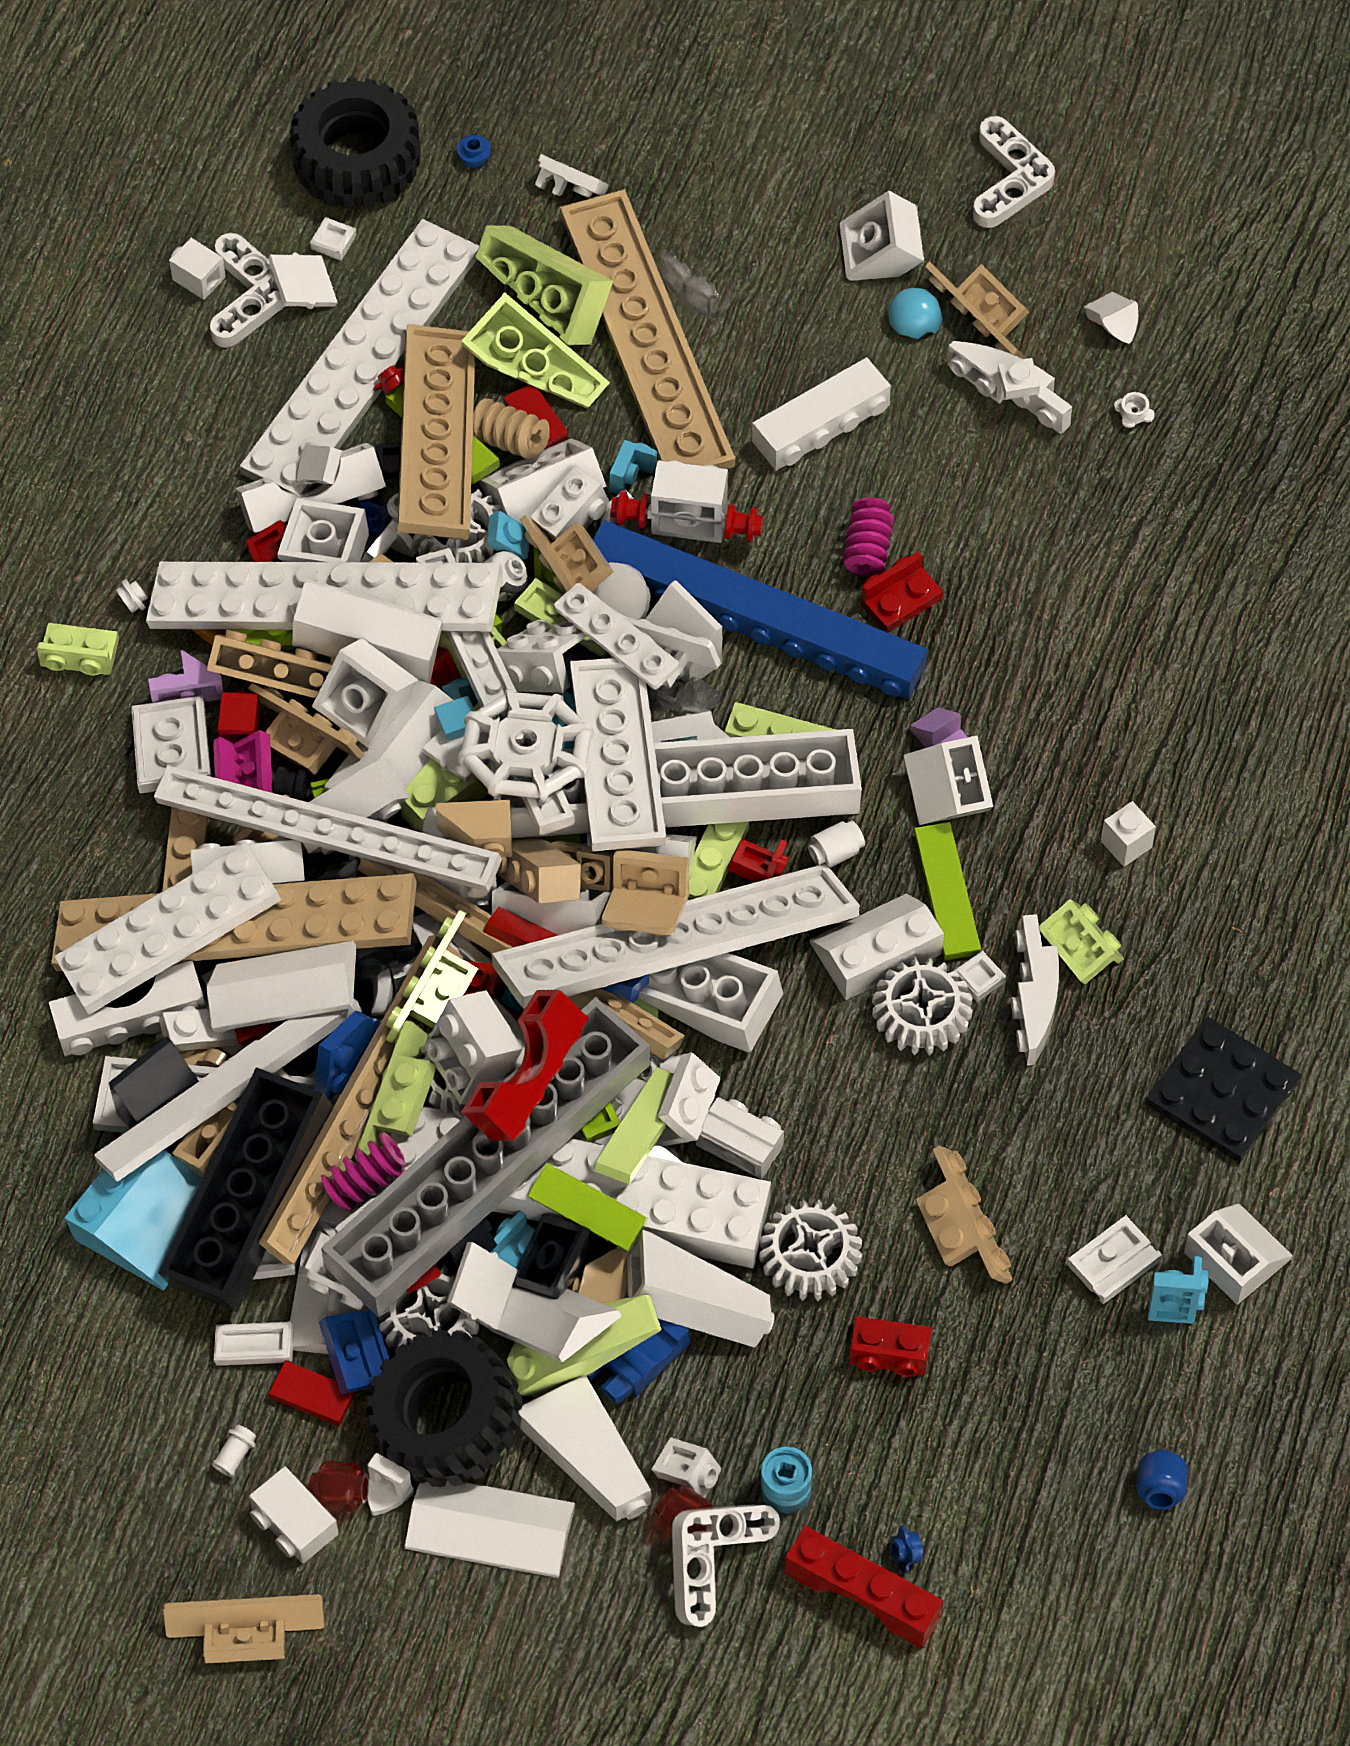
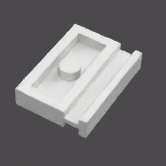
(1114, 1259)

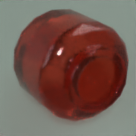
(340, 1486)
(678, 1501)

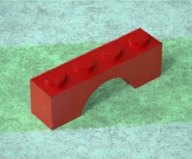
(549, 1028)
(834, 1568)

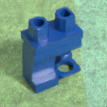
(643, 1362)

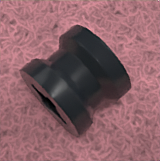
(291, 783)

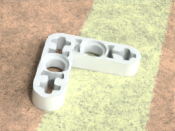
(1020, 177)
(258, 292)
(701, 1544)

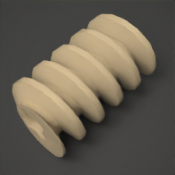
(510, 429)

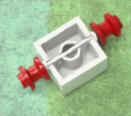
(688, 504)

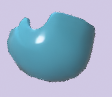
(914, 313)

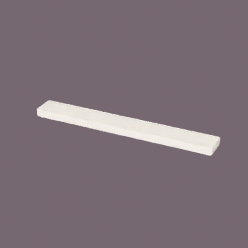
(215, 1091)

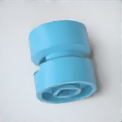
(786, 1480)

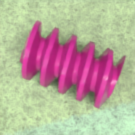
(868, 537)
(365, 1175)

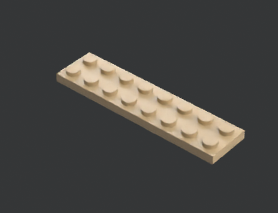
(436, 434)

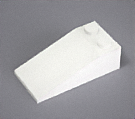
(718, 997)

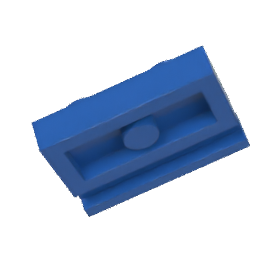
(354, 1348)

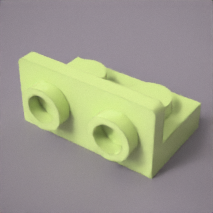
(78, 649)
(1081, 940)

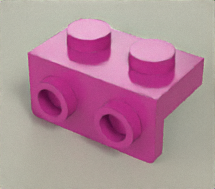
(245, 761)

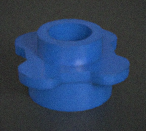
(906, 1548)

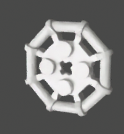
(529, 761)

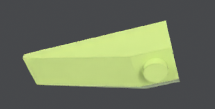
(525, 349)
(541, 1374)

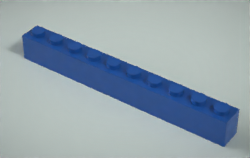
(772, 614)

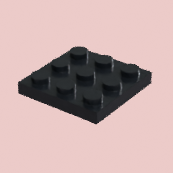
(1223, 1089)

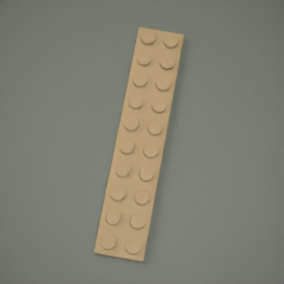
(647, 333)
(311, 914)

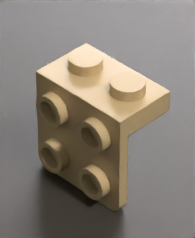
(647, 892)

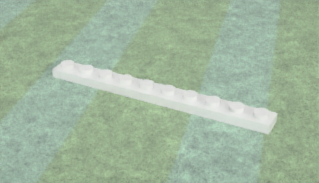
(489, 681)
(328, 828)

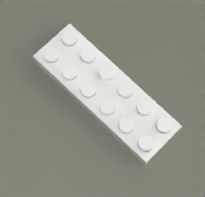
(621, 757)
(167, 928)

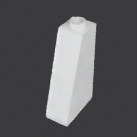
(696, 1292)
(585, 1444)

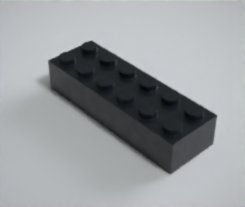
(243, 1187)

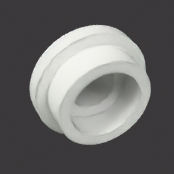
(132, 595)

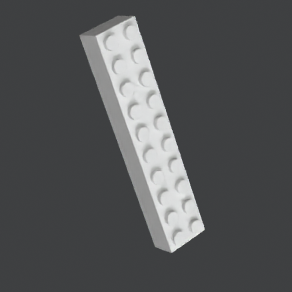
(734, 781)
(685, 1204)

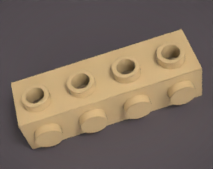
(268, 664)

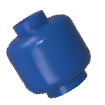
(1162, 1479)

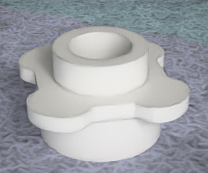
(1134, 401)

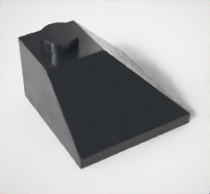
(554, 1256)

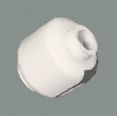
(514, 575)

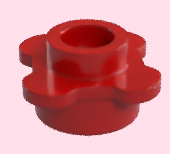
(390, 379)

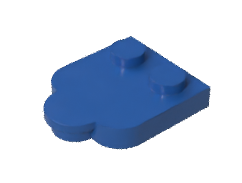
(342, 1052)

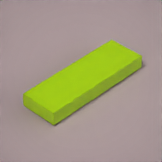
(587, 1207)

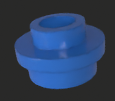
(476, 157)

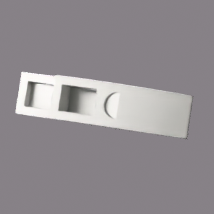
(980, 367)
(1037, 991)

